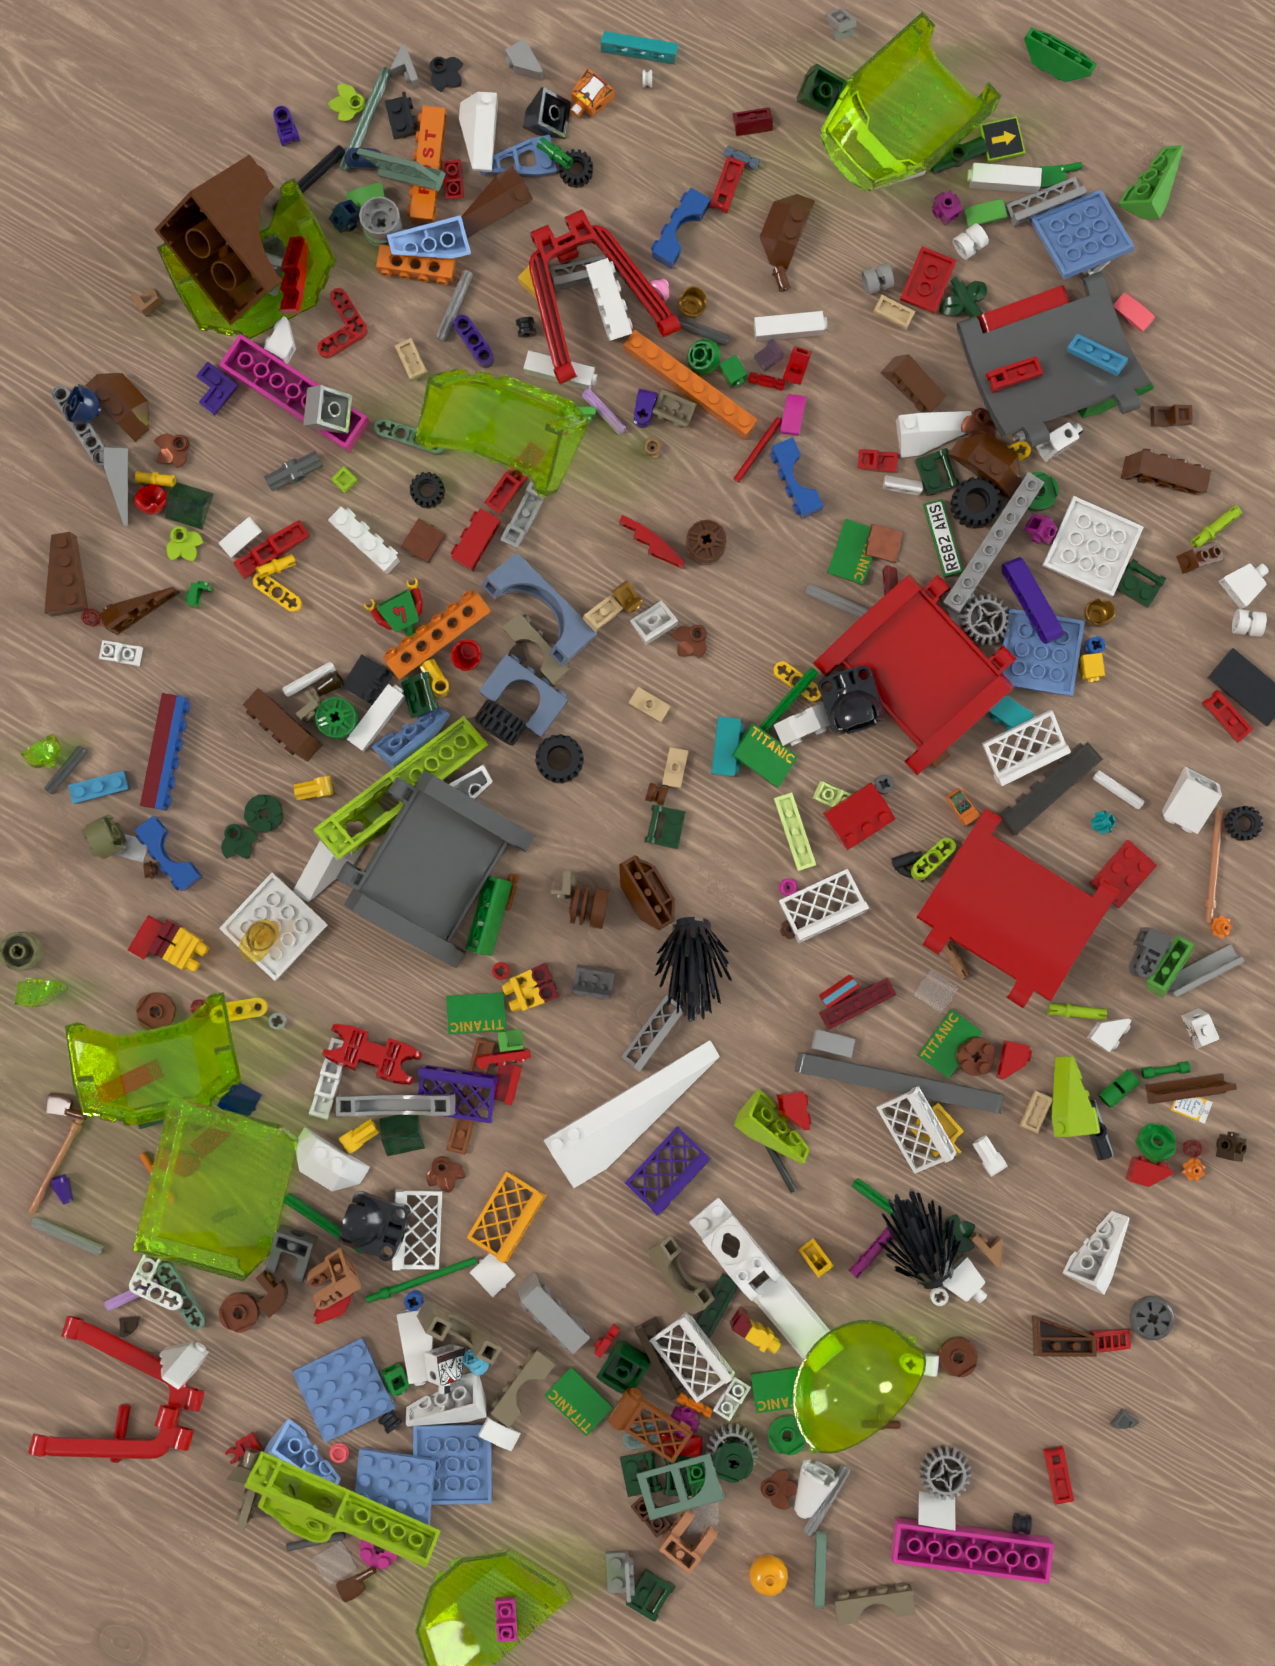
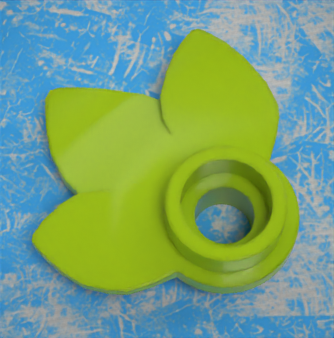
(344, 103)
(186, 546)

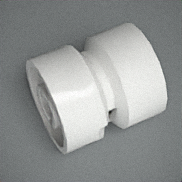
(969, 242)
(1249, 623)

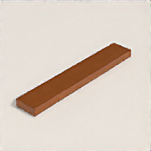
(462, 1128)

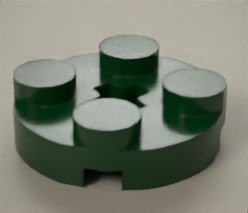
(273, 808)
(728, 1451)

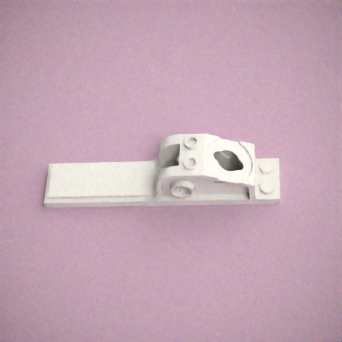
(775, 1293)

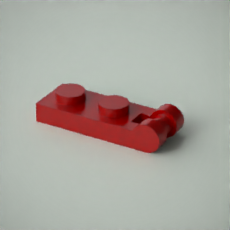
(727, 184)
(1014, 374)
(1227, 716)
(501, 1058)
(1058, 1475)

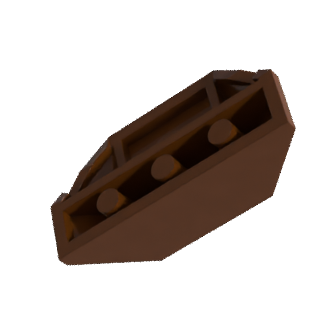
(784, 228)
(122, 402)
(989, 460)
(647, 892)

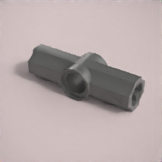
(293, 471)

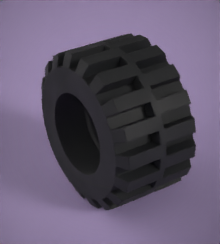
(985, 490)
(500, 722)
(552, 743)

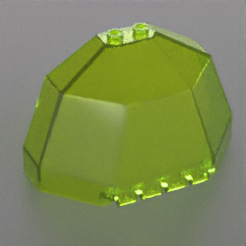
(460, 1607)

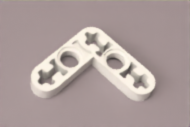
(147, 1278)

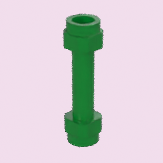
(1150, 1072)

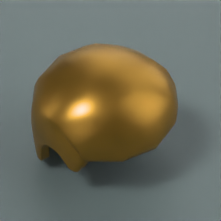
(692, 302)
(1099, 612)

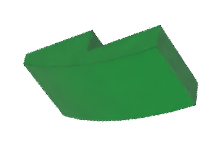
(696, 1477)

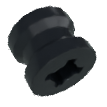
(525, 327)
(389, 1421)
(1022, 1523)

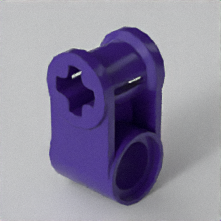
(286, 128)
(645, 403)

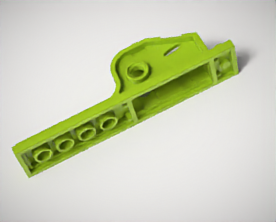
(438, 757)
(316, 1518)

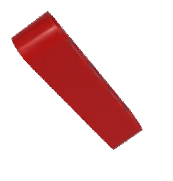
(1023, 309)

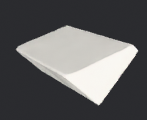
(902, 485)

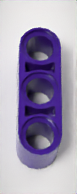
(470, 333)

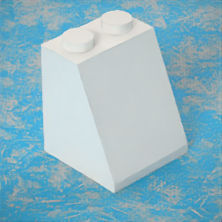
(1191, 801)

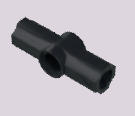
(1101, 1141)

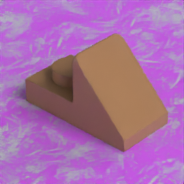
(992, 1251)

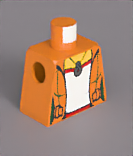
(590, 94)

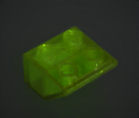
(36, 993)

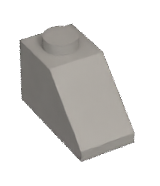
(523, 61)

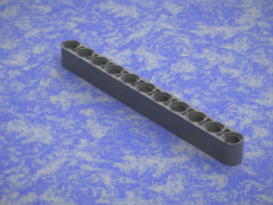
(899, 1082)

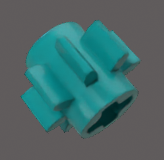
(1103, 822)

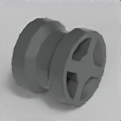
(882, 787)

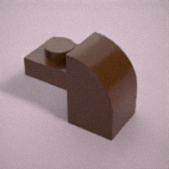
(276, 1293)

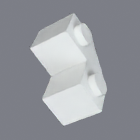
(805, 723)

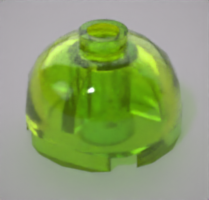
(43, 753)

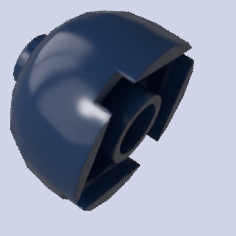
(83, 405)

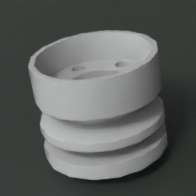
(378, 219)

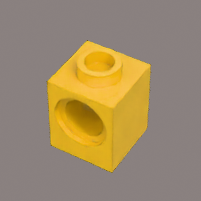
(1092, 667)

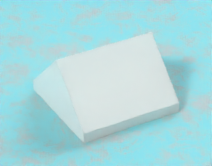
(654, 622)

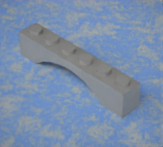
(396, 1105)

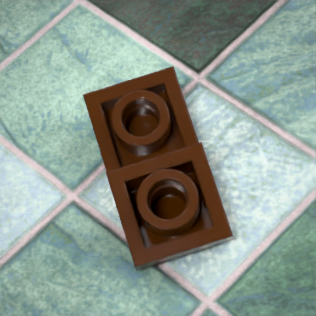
(657, 1525)

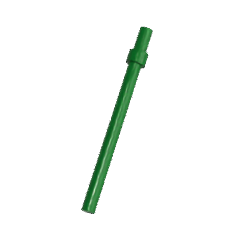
(386, 1292)

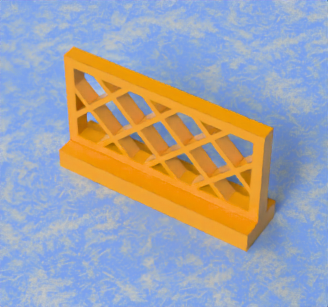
(517, 1229)

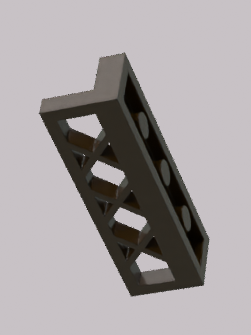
(655, 1359)

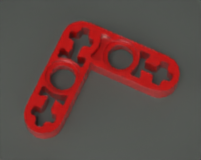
(348, 330)

